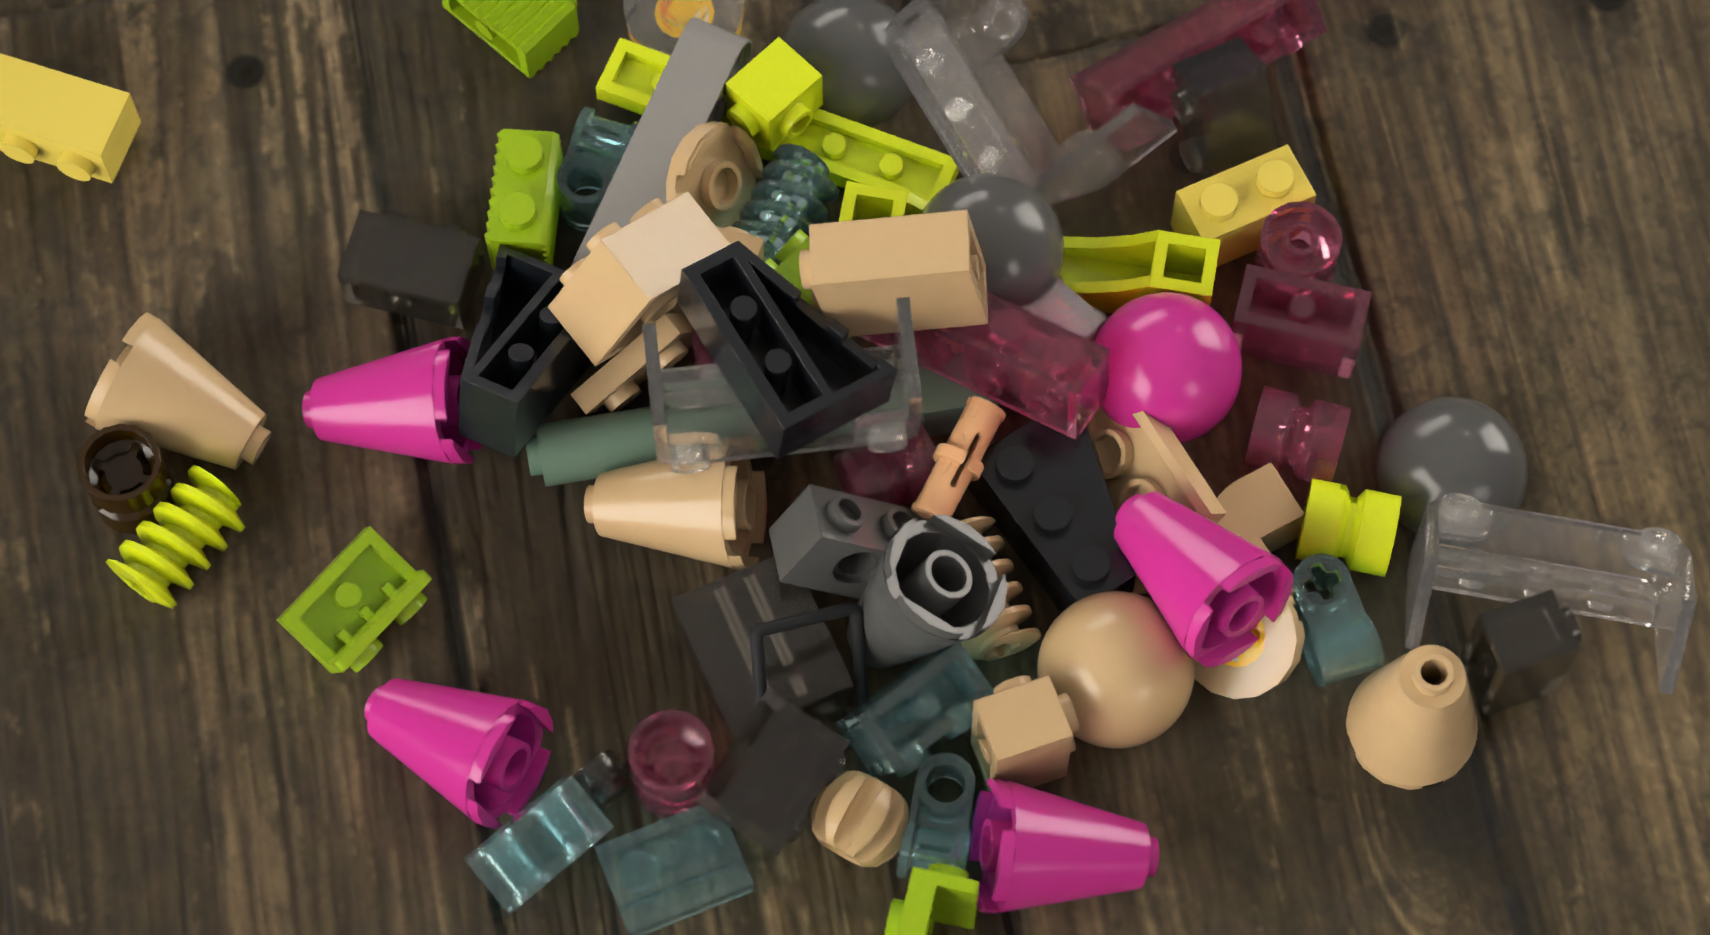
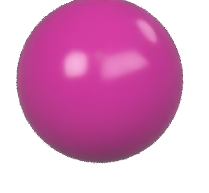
(1171, 362)

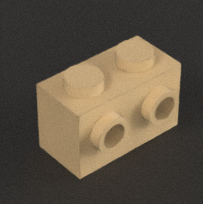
(1024, 731)

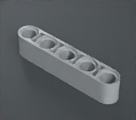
(685, 96)

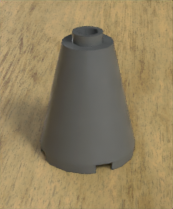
(929, 592)

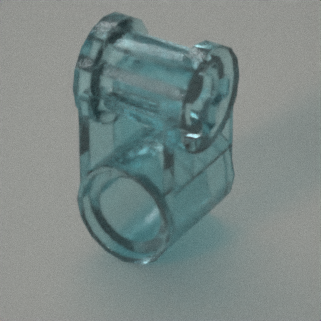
(590, 163)
(1337, 630)
(935, 828)

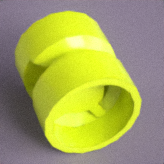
(1349, 526)

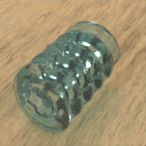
(787, 198)

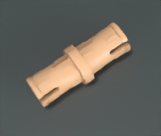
(959, 459)

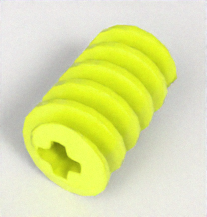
(178, 537)

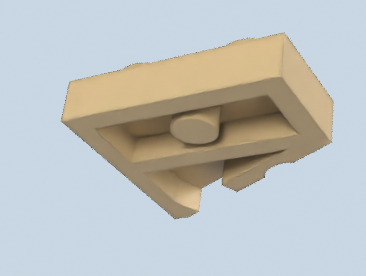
(618, 380)

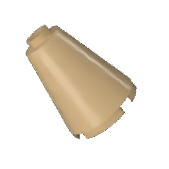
(177, 399)
(690, 515)
(1414, 719)

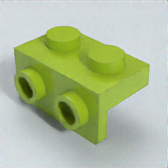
(355, 603)
(933, 896)

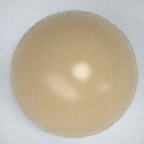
(1117, 668)

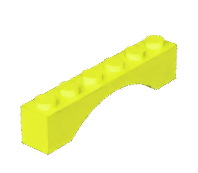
(1098, 269)

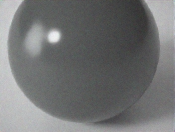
(852, 53)
(1014, 231)
(1450, 449)

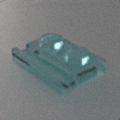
(673, 870)

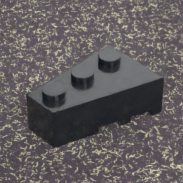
(778, 352)
(517, 356)
(1054, 512)

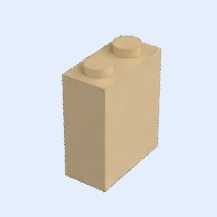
(868, 263)

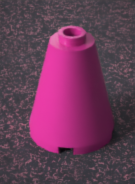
(396, 404)
(1201, 576)
(463, 743)
(1053, 849)

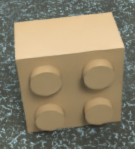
(633, 274)

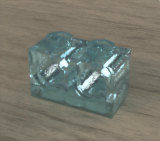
(538, 843)

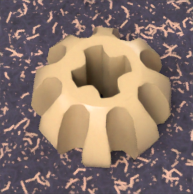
(860, 818)

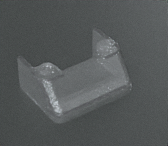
(984, 116)
(704, 423)
(1589, 565)

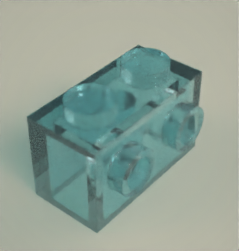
(915, 711)

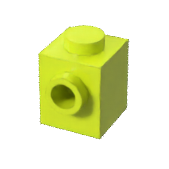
(774, 95)

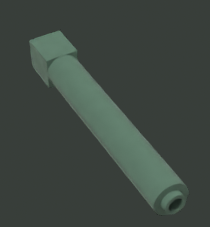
(598, 443)

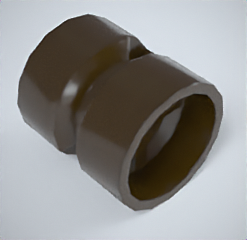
(124, 476)

